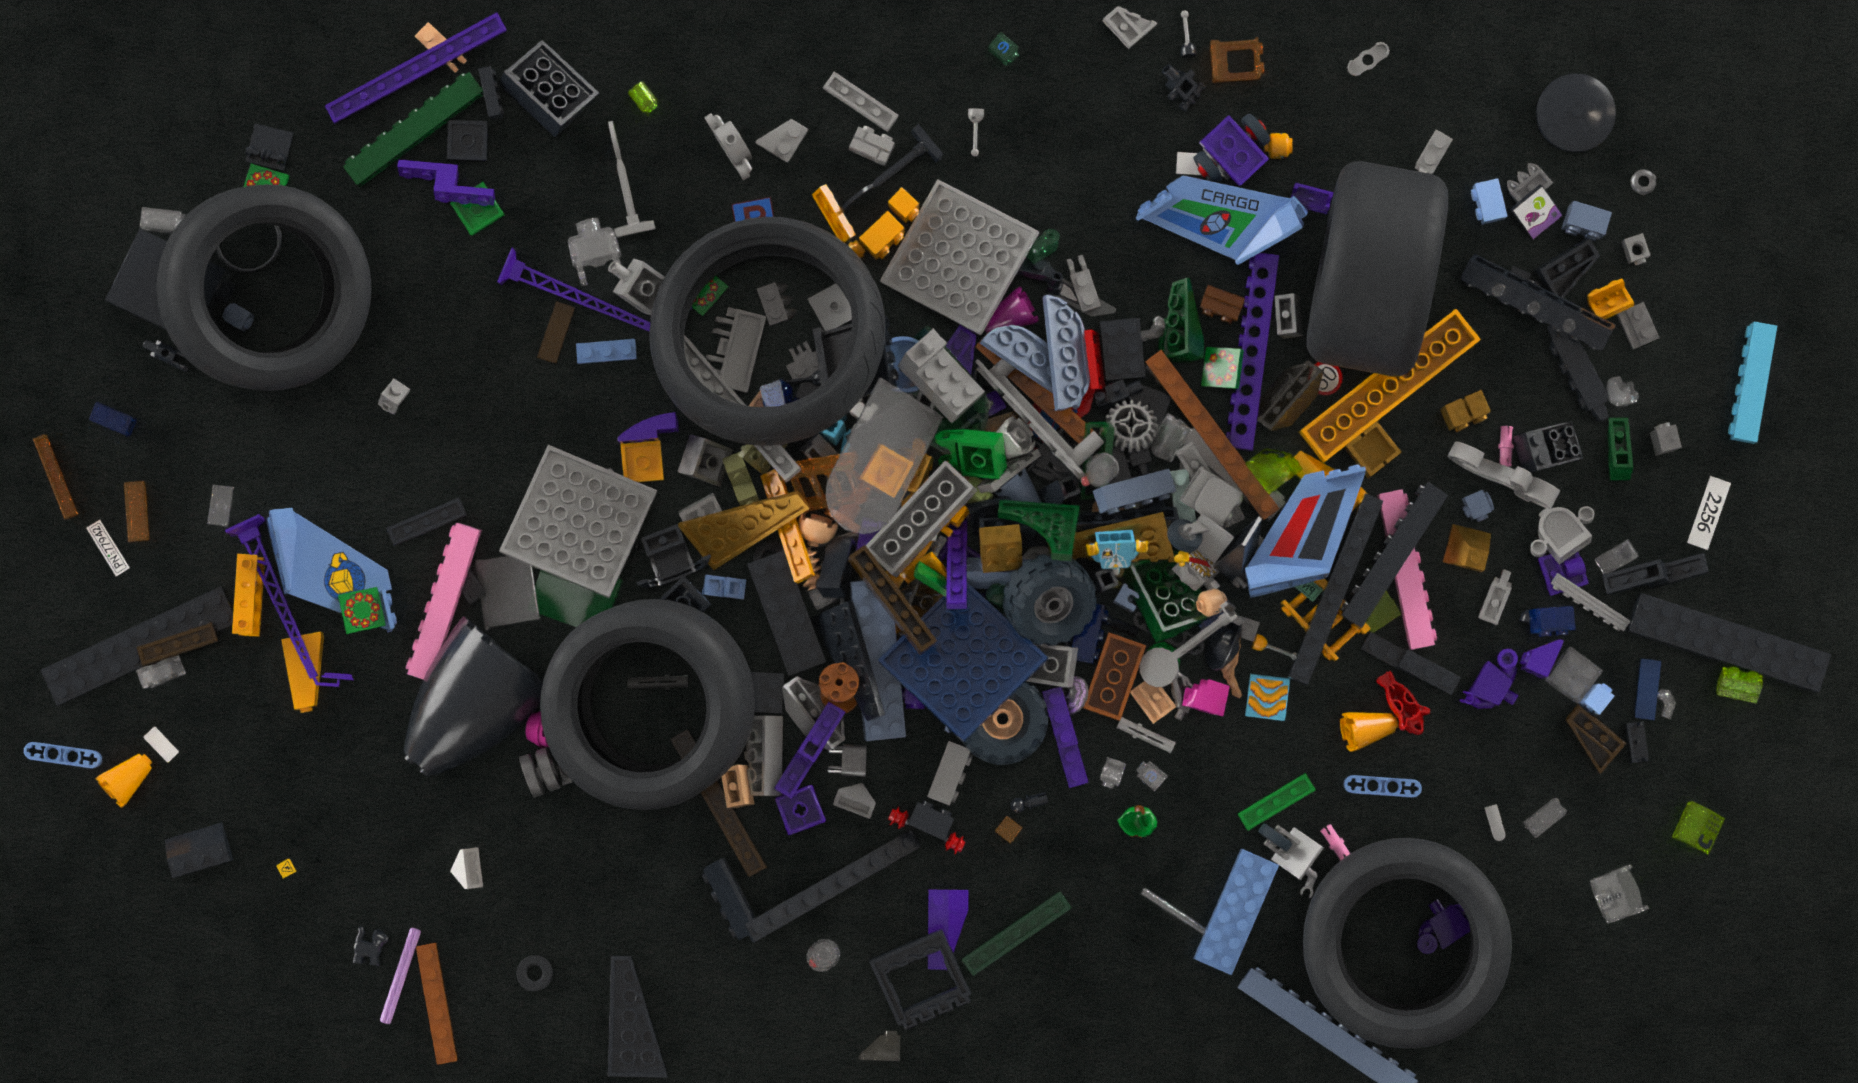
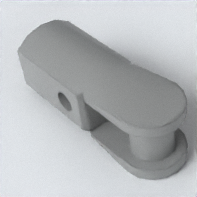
(1495, 822)

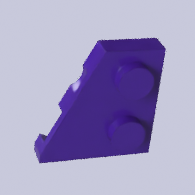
(962, 346)

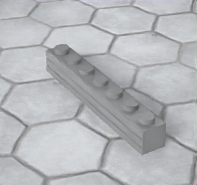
(1590, 602)

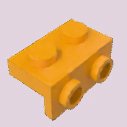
(1610, 299)

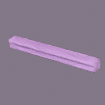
(400, 975)

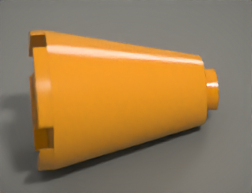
(1366, 728)
(125, 778)

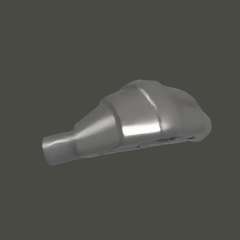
(1178, 689)

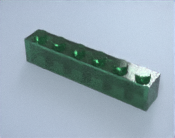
(1016, 933)

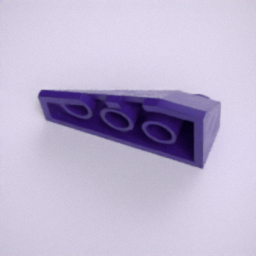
(947, 912)

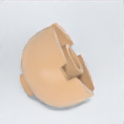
(817, 529)

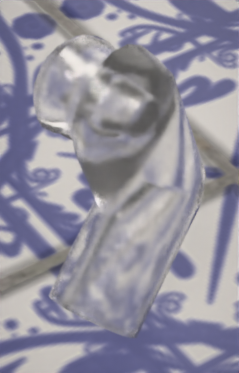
(1155, 331)
(1669, 702)

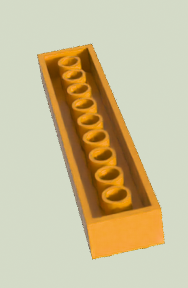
(1382, 393)

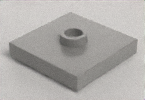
(831, 307)

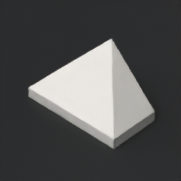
(468, 868)

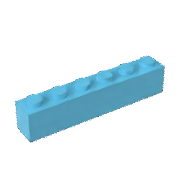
(1753, 382)

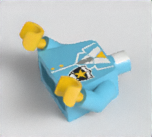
(1116, 549)

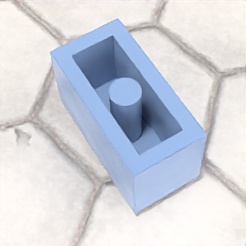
(1489, 201)
(1597, 698)

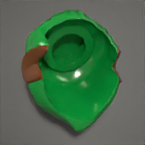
(1138, 821)

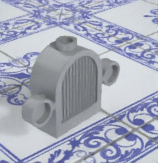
(732, 144)
(1562, 532)

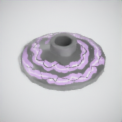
(1076, 695)

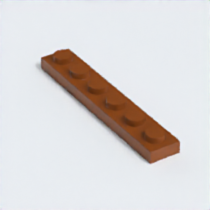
(436, 1003)

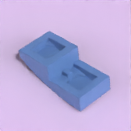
(724, 587)

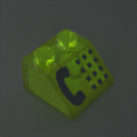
(1273, 468)
(1698, 827)

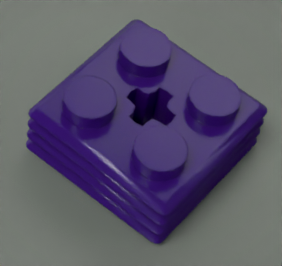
(794, 821)

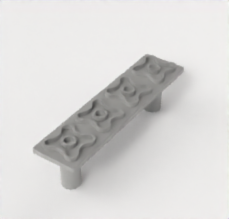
(1070, 457)

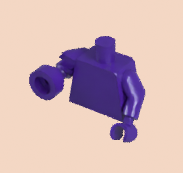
(1492, 684)
(1446, 924)

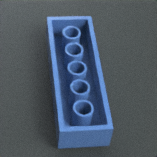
(1236, 911)

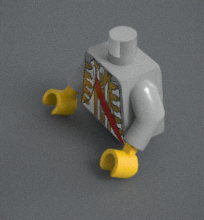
(1195, 570)

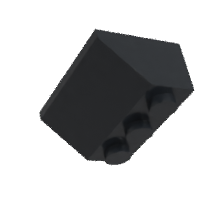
(198, 850)

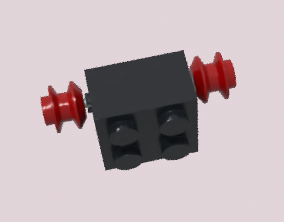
(931, 822)

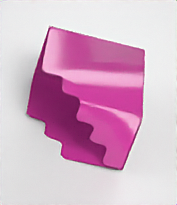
(1207, 697)

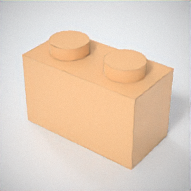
(737, 787)

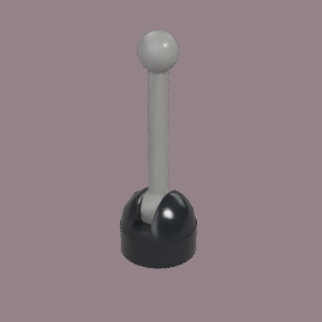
(1188, 49)

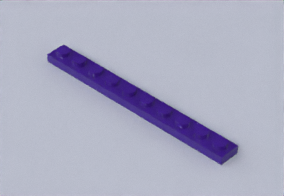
(416, 68)

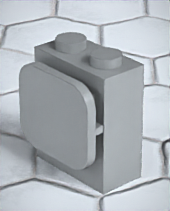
(1211, 496)

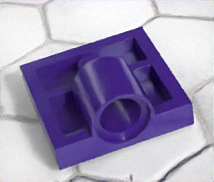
(1571, 569)

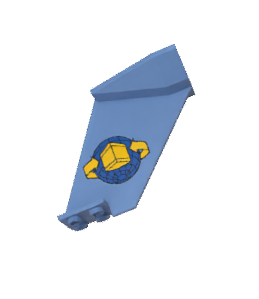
(321, 566)

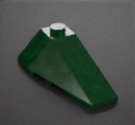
(1182, 332)

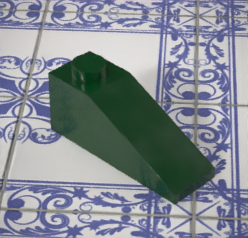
(1619, 449)

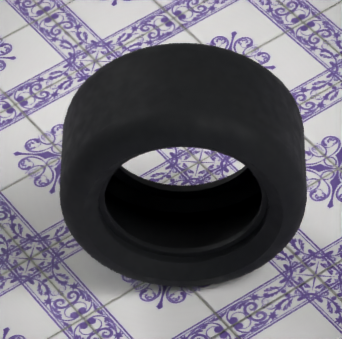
(1377, 268)
(342, 269)
(570, 720)
(1425, 1022)

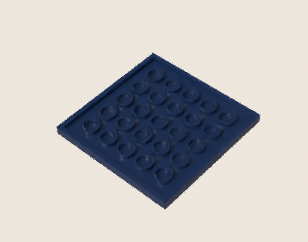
(969, 668)

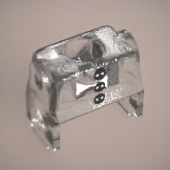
(1617, 894)

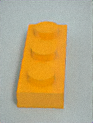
(833, 214)

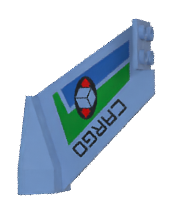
(1224, 216)

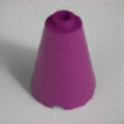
(1013, 310)

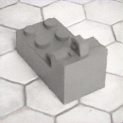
(940, 376)

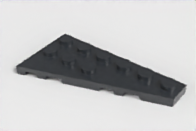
(845, 643)

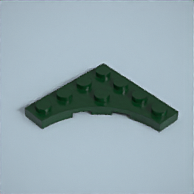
(1053, 521)

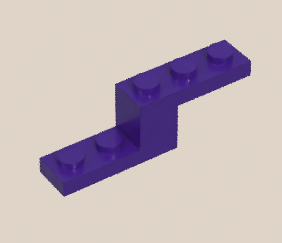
(446, 182)
(1065, 737)
(809, 750)

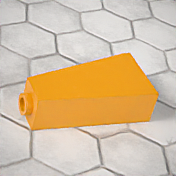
(303, 688)

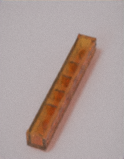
(55, 476)

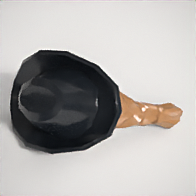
(1223, 652)

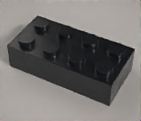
(491, 94)

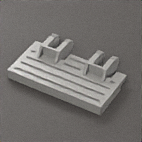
(740, 348)

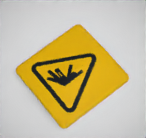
(286, 868)

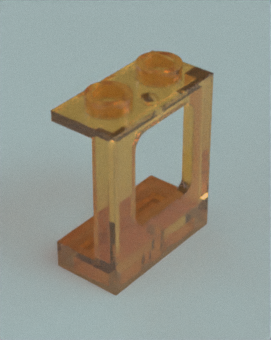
(1219, 60)

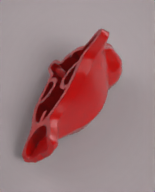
(1403, 704)

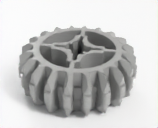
(1131, 410)

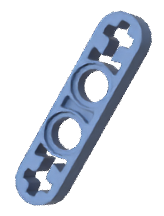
(63, 755)
(1382, 786)

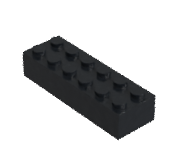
(786, 613)

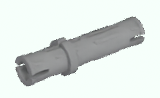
(1124, 725)

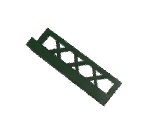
(1106, 433)

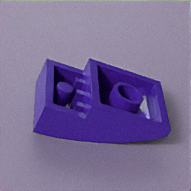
(650, 429)

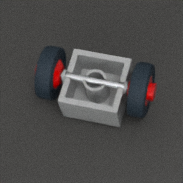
(1210, 168)

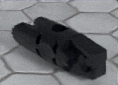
(159, 351)

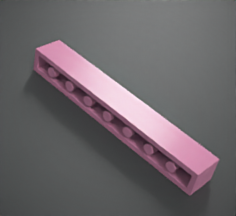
(1409, 579)
(444, 599)

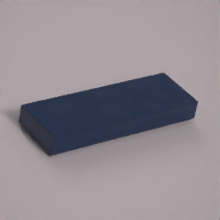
(1647, 689)

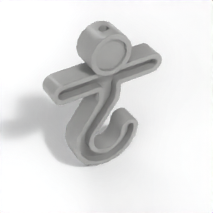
(1519, 480)

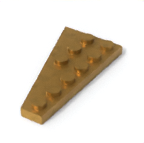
(1144, 528)
(737, 529)

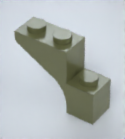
(740, 479)

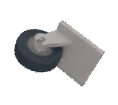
(1200, 535)
(1295, 852)

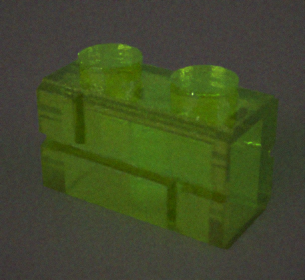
(1739, 684)

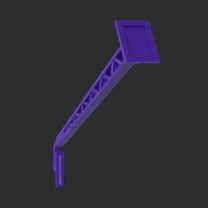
(514, 269)
(248, 532)

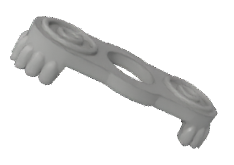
(1378, 53)

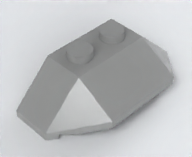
(805, 706)

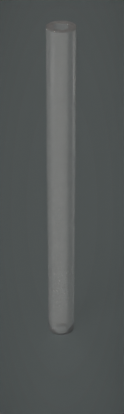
(1174, 911)

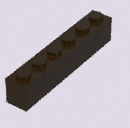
(892, 600)

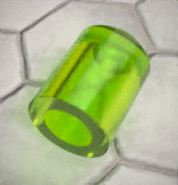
(643, 97)

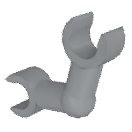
(1312, 875)

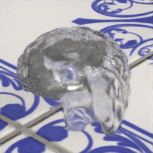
(1621, 393)

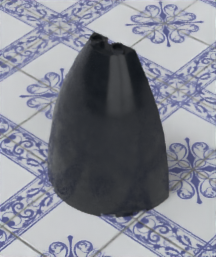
(468, 701)

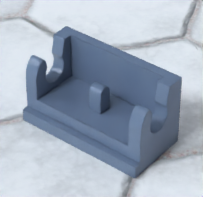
(1124, 596)

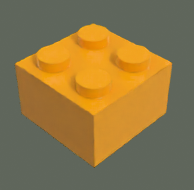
(882, 236)

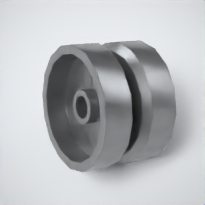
(542, 771)

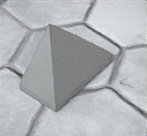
(855, 799)

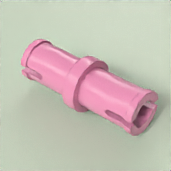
(1506, 446)
(1335, 842)

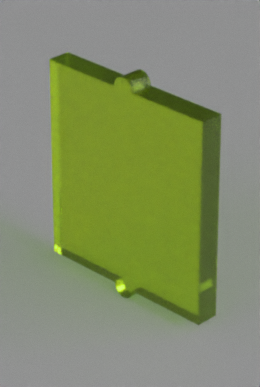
(1383, 613)

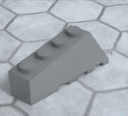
(764, 755)

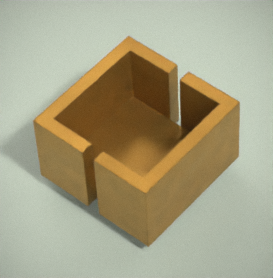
(1464, 411)
(1372, 449)
(1000, 548)

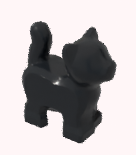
(371, 949)

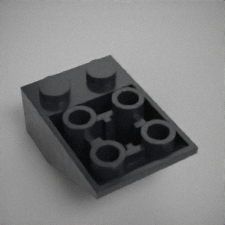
(1547, 447)

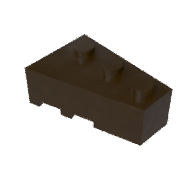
(1595, 737)

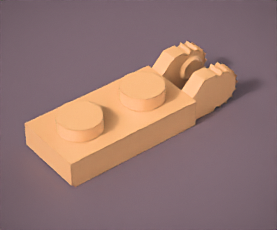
(431, 37)

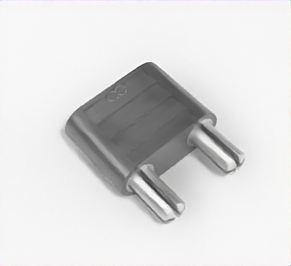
(852, 760)

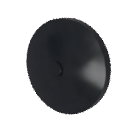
(1575, 113)

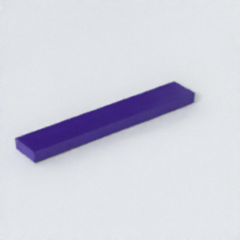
(957, 567)

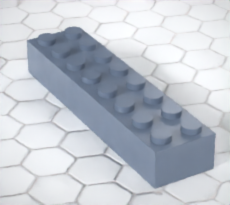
(879, 637)

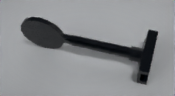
(925, 145)

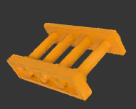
(248, 596)
(1328, 652)

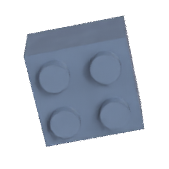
(1586, 221)

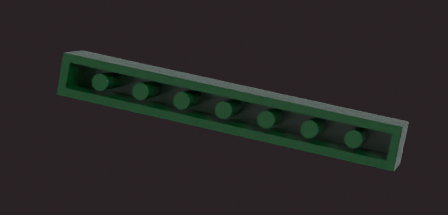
(414, 129)

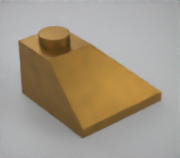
(1467, 548)

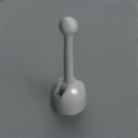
(975, 116)

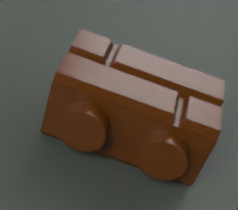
(1221, 304)

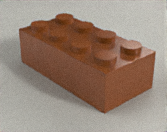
(1114, 676)

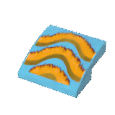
(1267, 697)

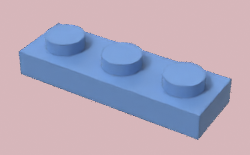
(606, 351)

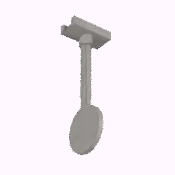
(634, 225)
(1161, 666)

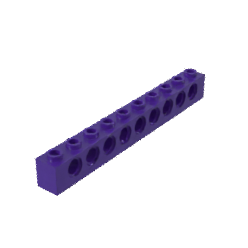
(1270, 264)

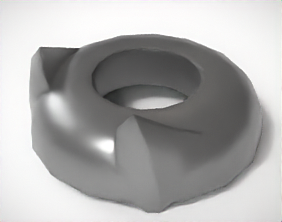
(1639, 189)

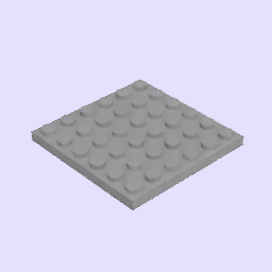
(959, 257)
(578, 521)

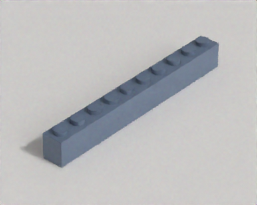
(1322, 1029)

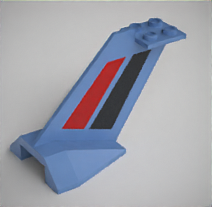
(1305, 533)

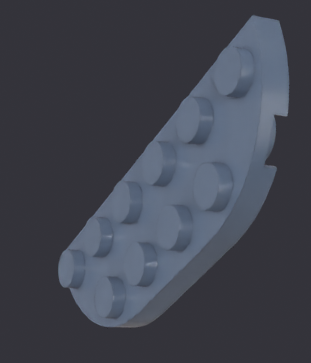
(1022, 351)
(1066, 353)

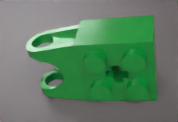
(974, 452)

